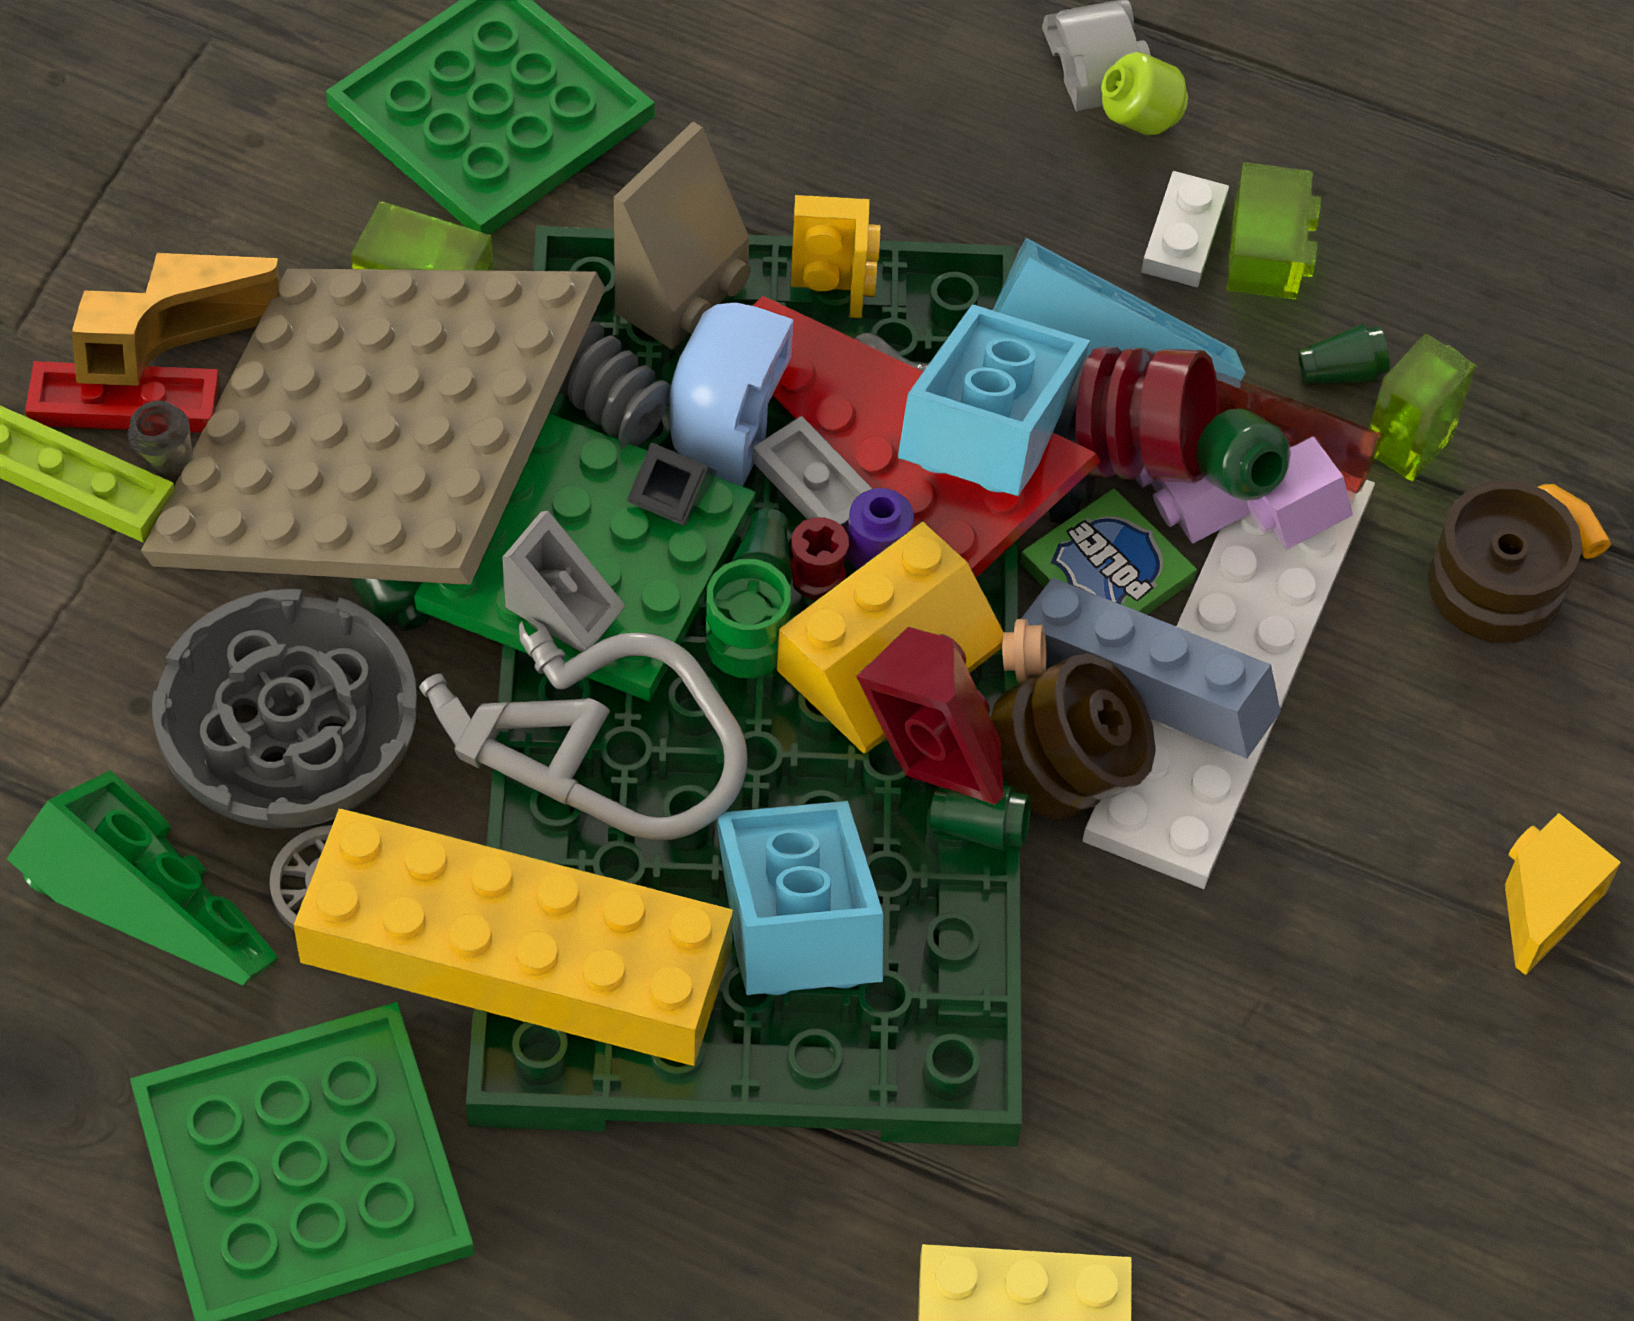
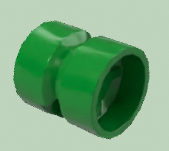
(743, 617)

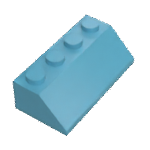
(1079, 303)

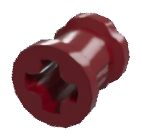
(819, 555)

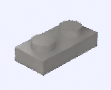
(809, 472)

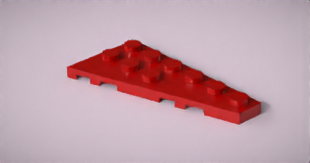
(859, 408)

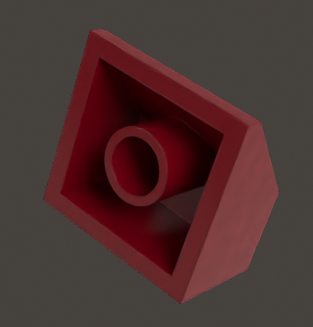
(935, 714)

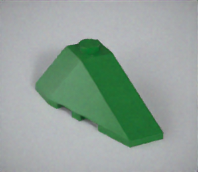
(110, 860)

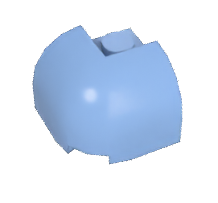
(726, 386)

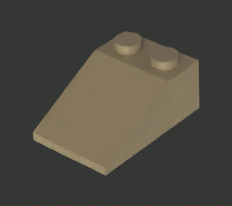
(677, 240)

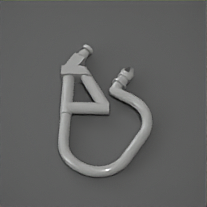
(477, 736)

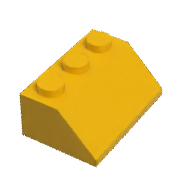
(908, 584)

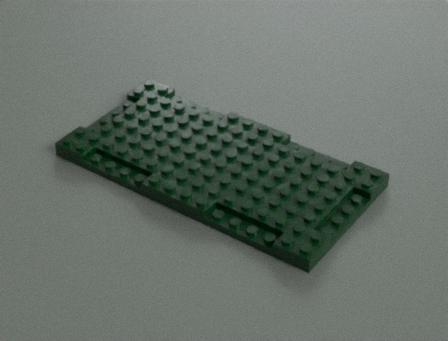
(910, 1056)

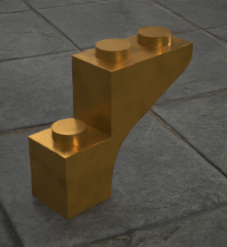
(184, 303)

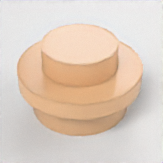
(1025, 650)

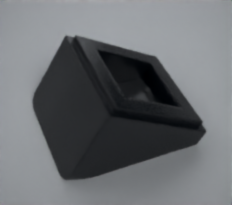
(670, 484)

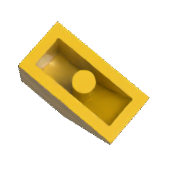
(1552, 886)

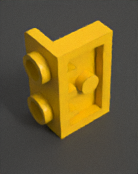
(835, 247)

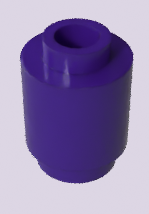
(877, 522)

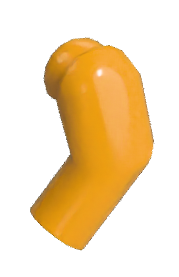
(1593, 536)

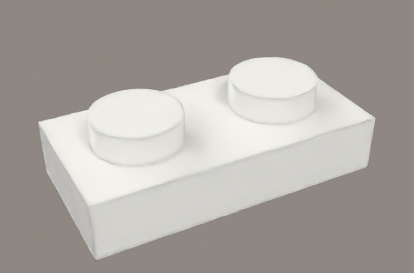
(1185, 229)

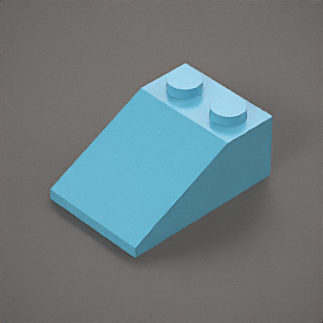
(991, 400)
(800, 898)

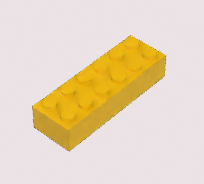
(515, 936)

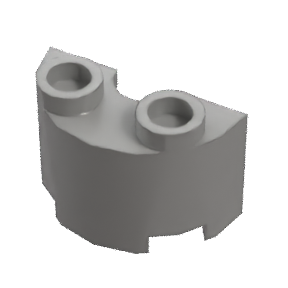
(1089, 44)

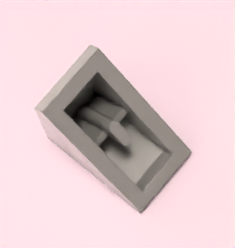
(558, 585)

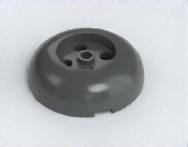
(263, 656)

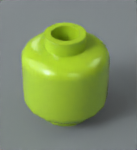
(1144, 94)

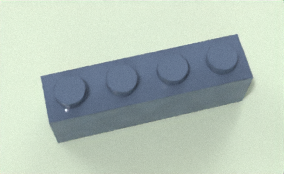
(1178, 674)

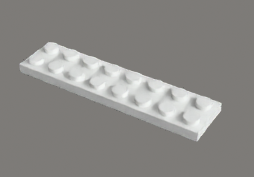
(1259, 604)

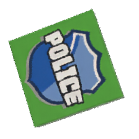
(1112, 555)

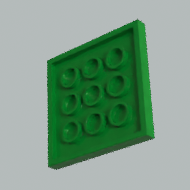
(490, 108)
(645, 558)
(301, 1167)

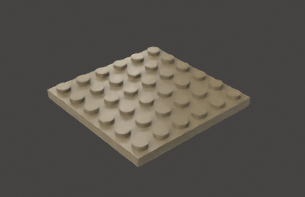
(376, 424)

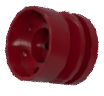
(1146, 411)

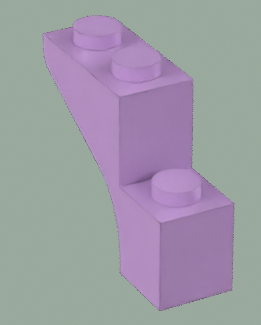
(1301, 506)

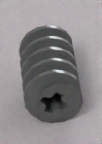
(615, 389)

